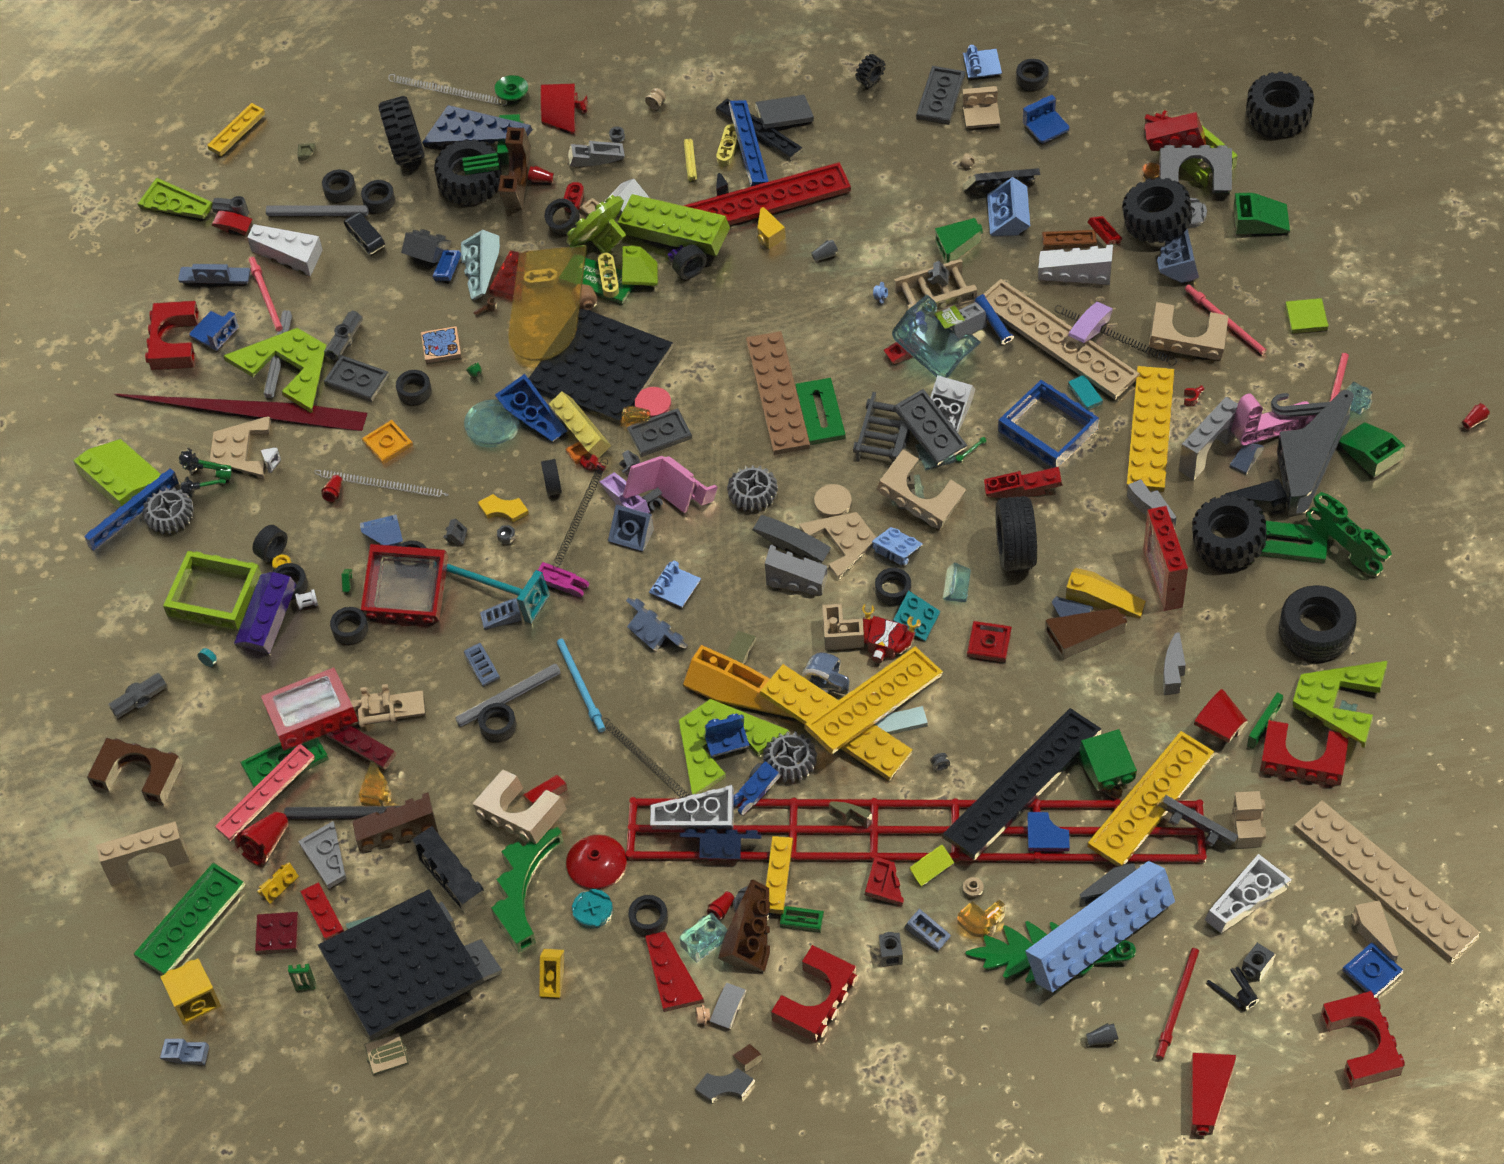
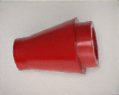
(540, 175)
(1477, 415)
(331, 490)
(721, 905)

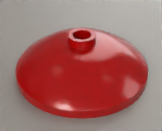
(597, 871)

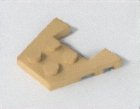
(232, 445)
(848, 534)

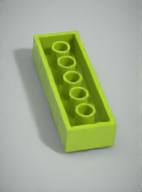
(673, 224)

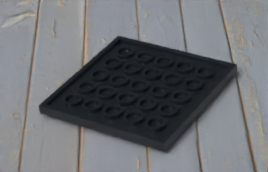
(602, 366)
(400, 964)

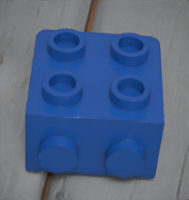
(1044, 120)
(726, 735)

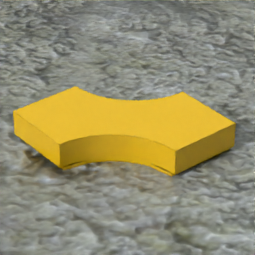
(510, 509)

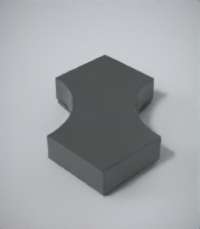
(734, 1084)

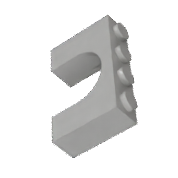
(1217, 158)
(1196, 446)

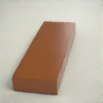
(1069, 239)

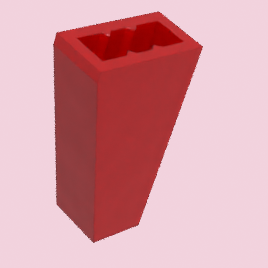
(1208, 1089)

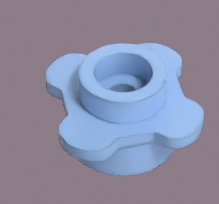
(880, 292)

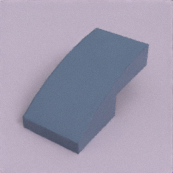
(184, 1052)

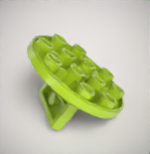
(599, 226)

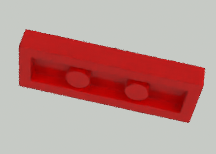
(322, 911)

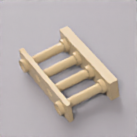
(949, 298)

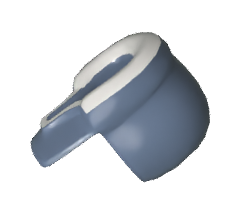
(824, 673)

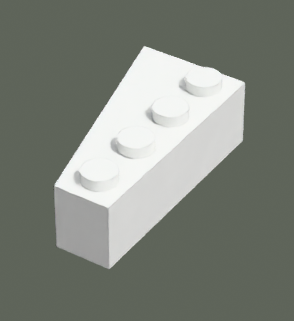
(1076, 265)
(1250, 891)

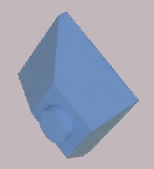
(383, 530)

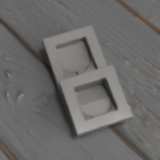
(727, 1005)

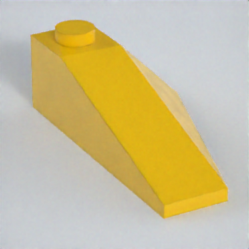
(1101, 593)

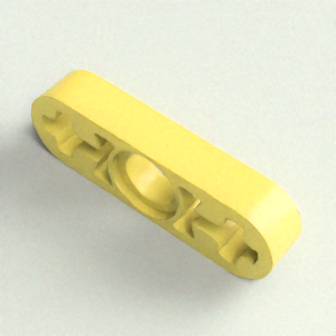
(730, 151)
(608, 269)

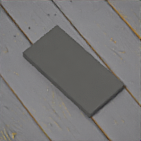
(940, 95)
(930, 427)

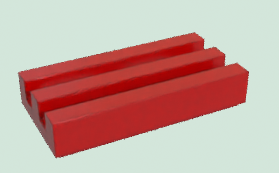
(1104, 230)

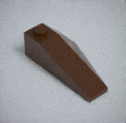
(746, 937)

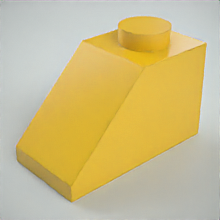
(769, 229)
(551, 972)

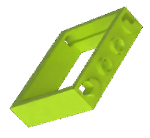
(206, 615)

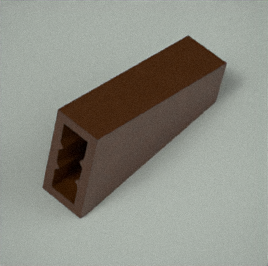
(1085, 630)

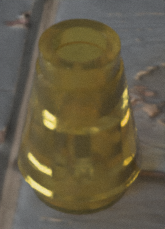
(635, 414)

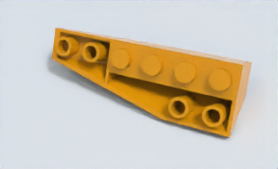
(728, 681)

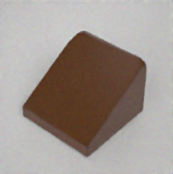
(748, 1057)

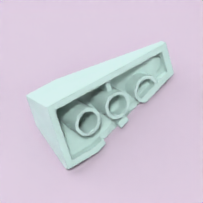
(479, 256)

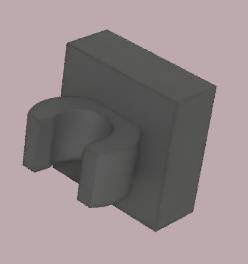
(939, 274)
(629, 460)
(653, 497)
(455, 532)

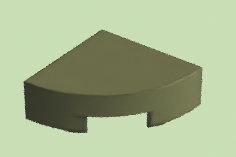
(305, 151)

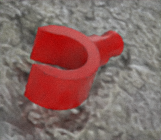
(581, 104)
(1192, 392)
(590, 464)

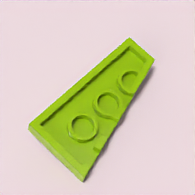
(172, 199)

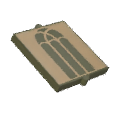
(386, 1054)

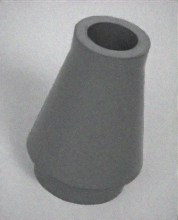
(825, 250)
(1103, 1035)

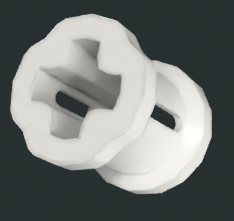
(306, 599)

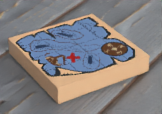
(441, 344)

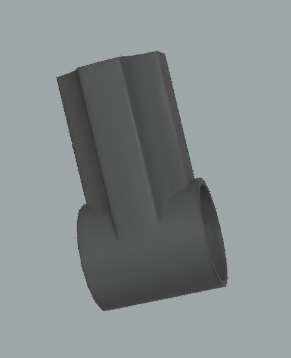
(235, 205)

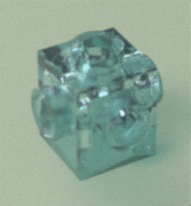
(1362, 398)

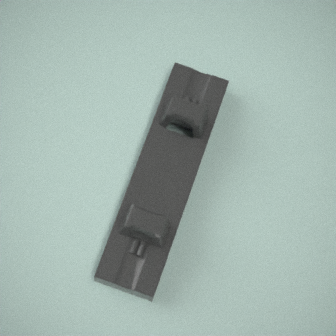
(1183, 812)

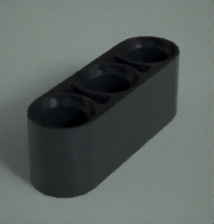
(364, 233)

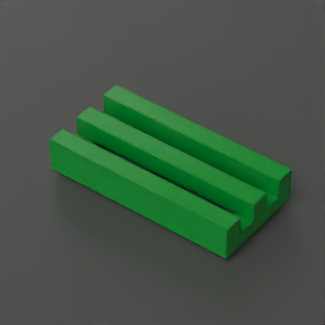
(481, 163)
(802, 922)
(302, 971)

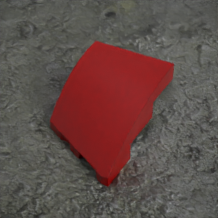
(558, 106)
(1221, 717)

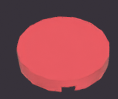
(654, 399)

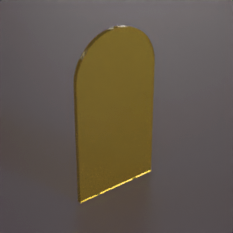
(546, 301)

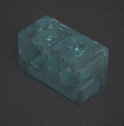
(707, 940)

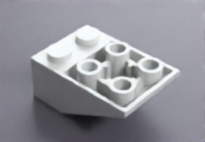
(952, 399)

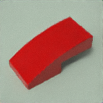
(229, 220)
(897, 353)

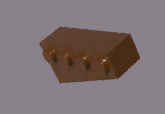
(395, 824)

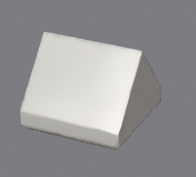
(271, 458)

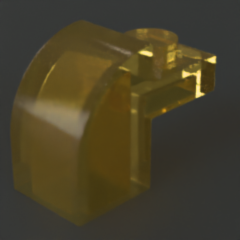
(981, 923)

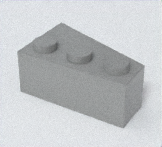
(793, 573)

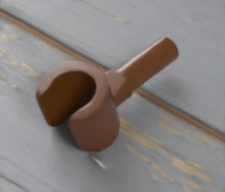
(491, 306)

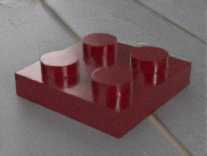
(277, 933)

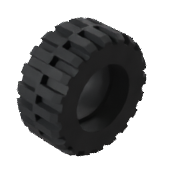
(1274, 119)
(401, 130)
(465, 188)
(1157, 225)
(1229, 551)

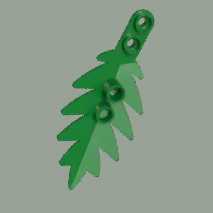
(999, 953)

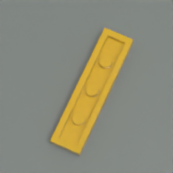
(236, 129)
(778, 872)

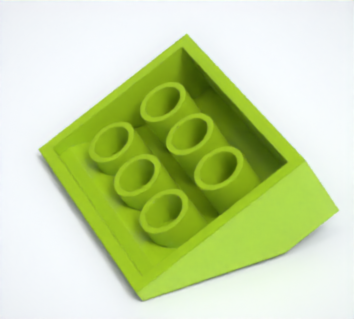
(115, 471)

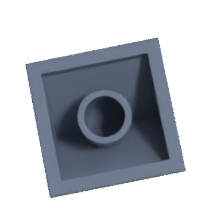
(631, 528)

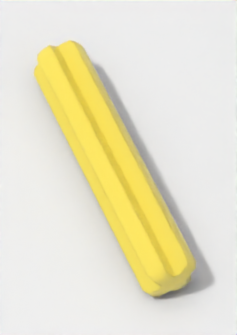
(690, 159)

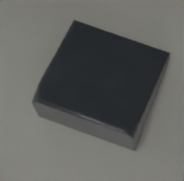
(721, 185)

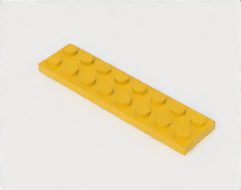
(1151, 427)
(873, 700)
(805, 701)
(1140, 810)

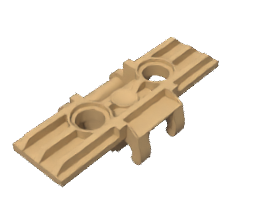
(380, 708)

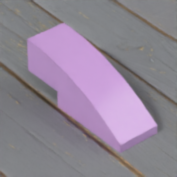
(1091, 322)
(615, 486)

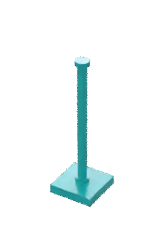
(529, 598)

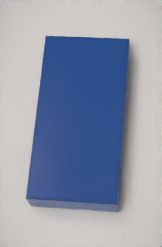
(446, 265)

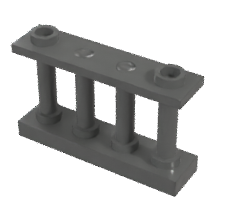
(899, 440)

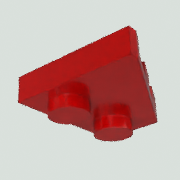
(883, 882)

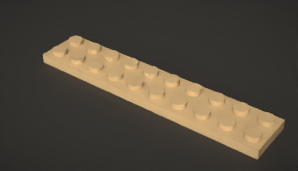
(1052, 336)
(1387, 880)

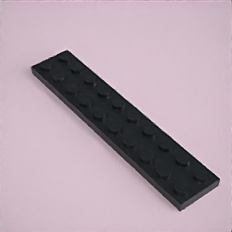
(1020, 784)

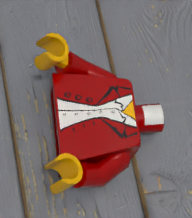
(887, 637)

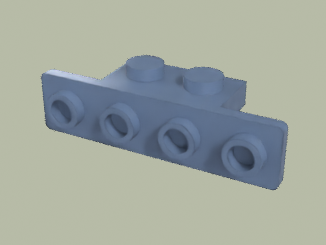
(213, 274)
(650, 629)

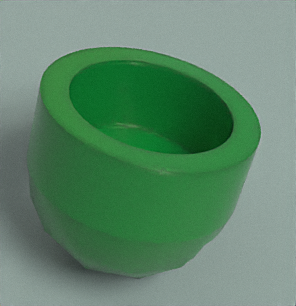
(474, 369)

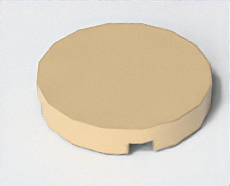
(832, 500)

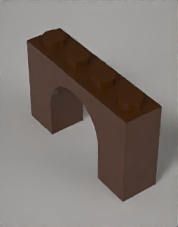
(513, 185)
(118, 754)

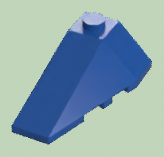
(528, 405)

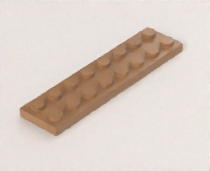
(777, 393)

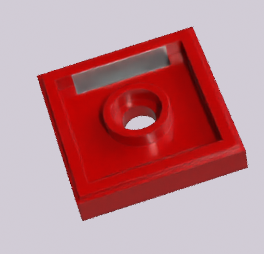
(980, 634)

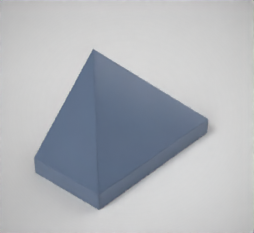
(1246, 457)
(1068, 607)

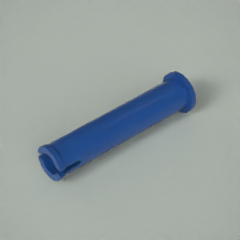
(994, 320)

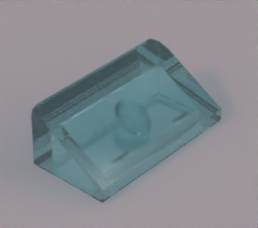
(956, 583)

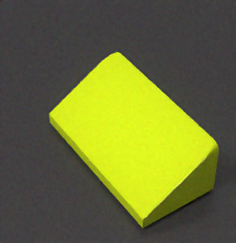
(931, 865)

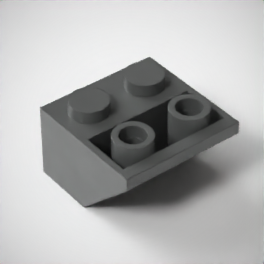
(424, 245)

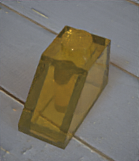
(374, 788)

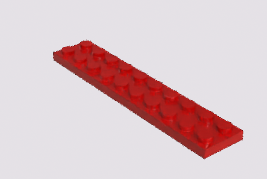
(778, 194)

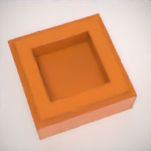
(576, 452)

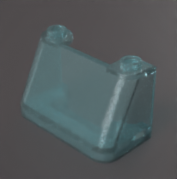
(929, 342)

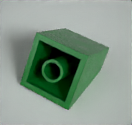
(1107, 760)

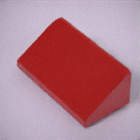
(555, 785)

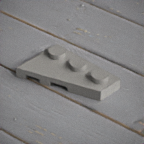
(325, 854)

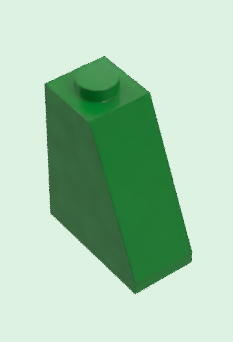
(958, 238)

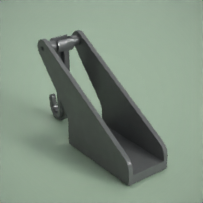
(1308, 451)

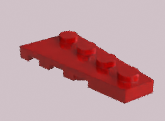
(672, 977)

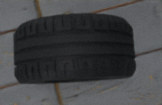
(1016, 533)
(1312, 643)

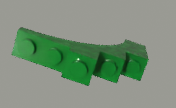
(513, 885)

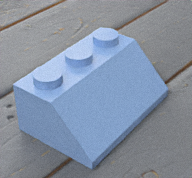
(1008, 208)

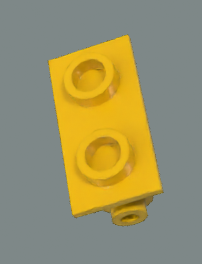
(281, 880)

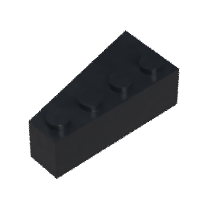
(448, 870)

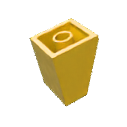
(190, 991)

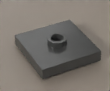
(483, 959)

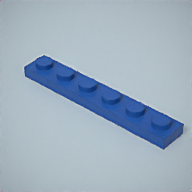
(748, 142)
(129, 511)

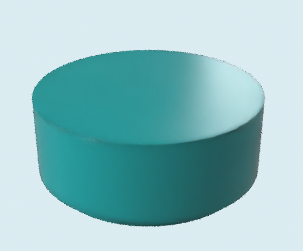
(207, 657)

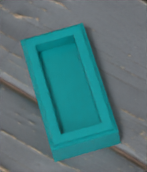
(1085, 392)

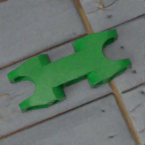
(1338, 526)

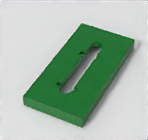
(816, 433)
(1287, 550)

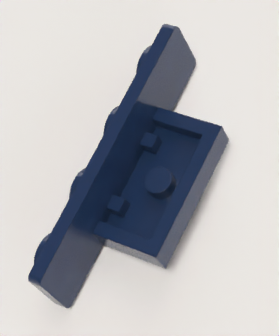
(720, 845)

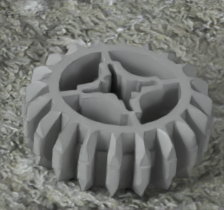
(750, 483)
(177, 503)
(796, 748)

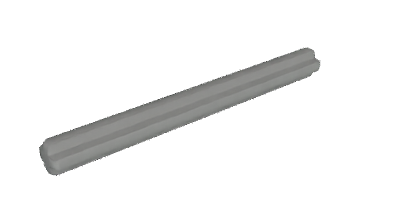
(316, 210)
(275, 363)
(509, 693)

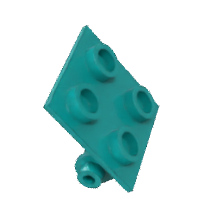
(919, 609)

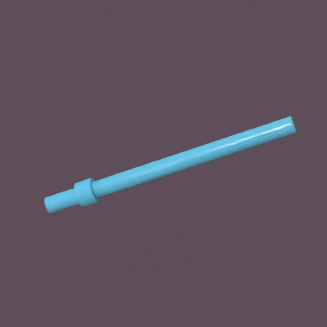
(594, 712)

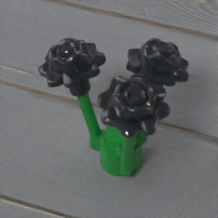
(192, 463)

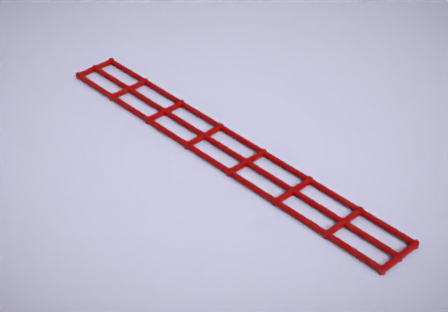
(874, 830)

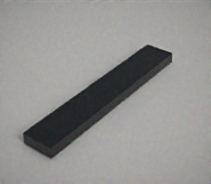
(768, 136)

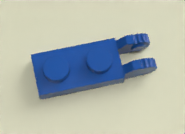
(756, 787)

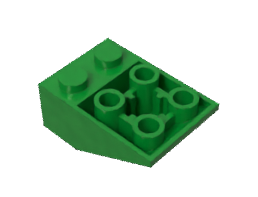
(1259, 214)
(1373, 448)

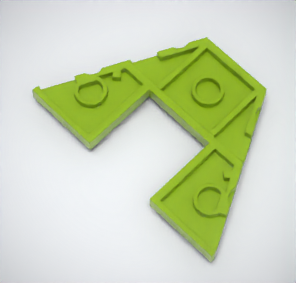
(295, 348)
(1319, 690)
(701, 767)

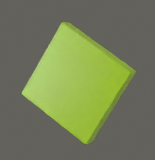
(1306, 315)

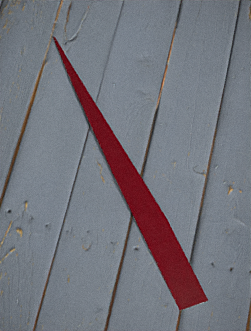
(275, 410)

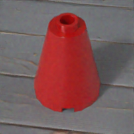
(262, 838)

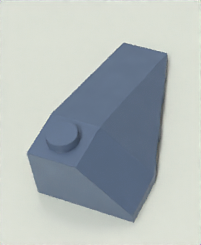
(1178, 259)

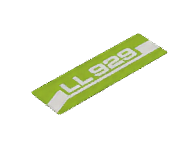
(949, 317)

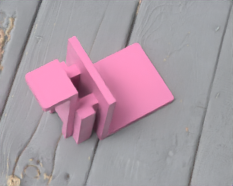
(673, 481)

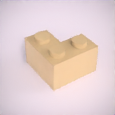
(840, 632)
(1247, 819)

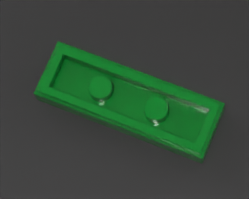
(1261, 726)

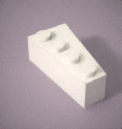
(286, 247)
(699, 811)

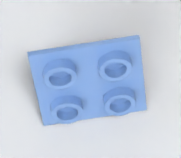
(982, 62)
(896, 545)
(675, 584)

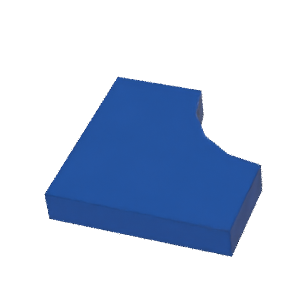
(1045, 835)

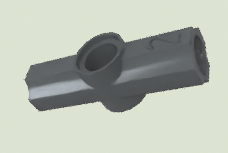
(343, 335)
(137, 695)

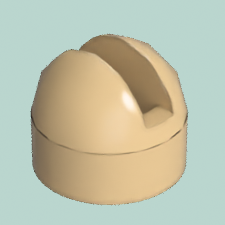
(967, 161)

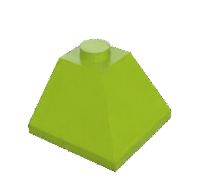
(638, 267)

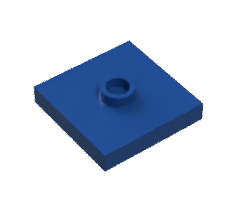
(1372, 970)

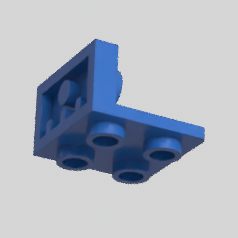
(215, 329)

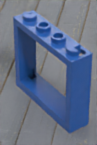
(1032, 444)

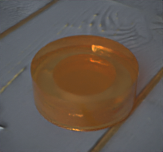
(1150, 170)

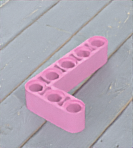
(1253, 426)

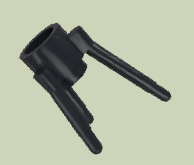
(1246, 996)

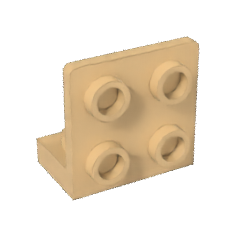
(980, 107)

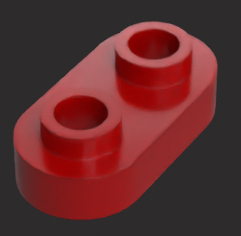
(574, 193)

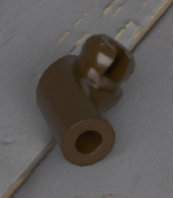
(1114, 793)

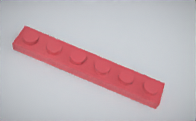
(265, 792)

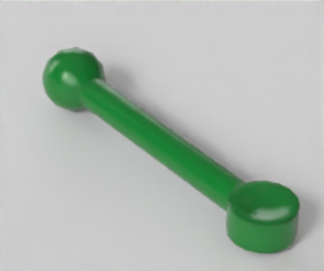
(959, 458)

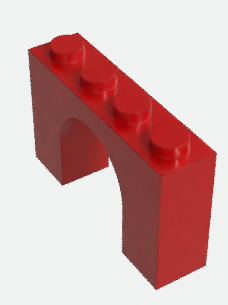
(163, 318)
(1278, 760)
(1365, 1012)
(813, 1020)

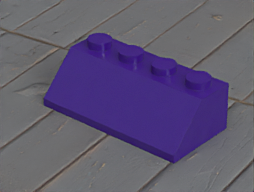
(265, 612)

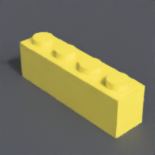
(580, 424)

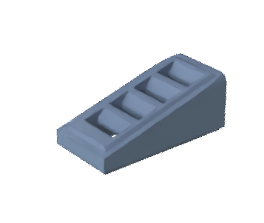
(499, 609)
(475, 654)
(932, 925)

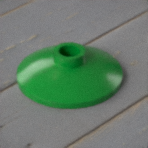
(511, 87)

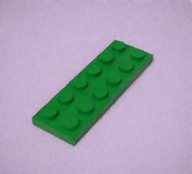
(189, 919)

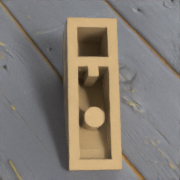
(1374, 927)

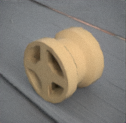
(655, 98)

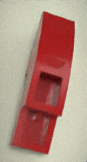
(1026, 485)

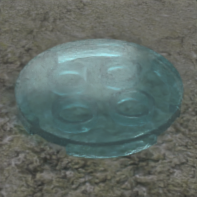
(490, 423)

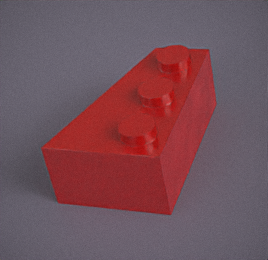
(1176, 132)

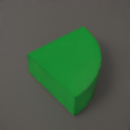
(346, 576)

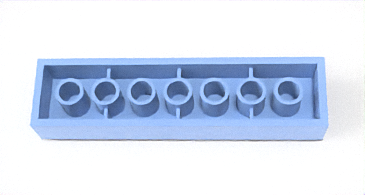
(1100, 926)

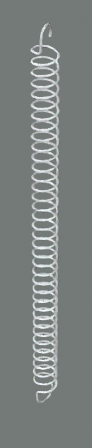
(447, 90)
(383, 483)

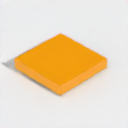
(387, 442)

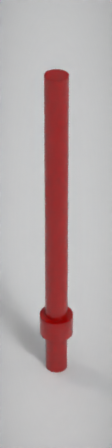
(1166, 1037)

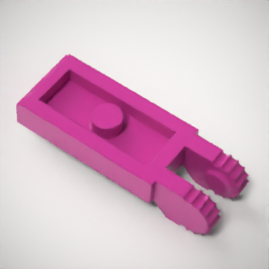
(563, 579)

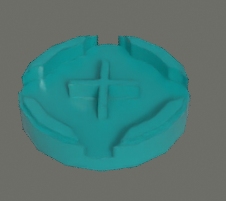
(592, 909)

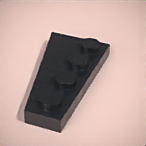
(993, 179)

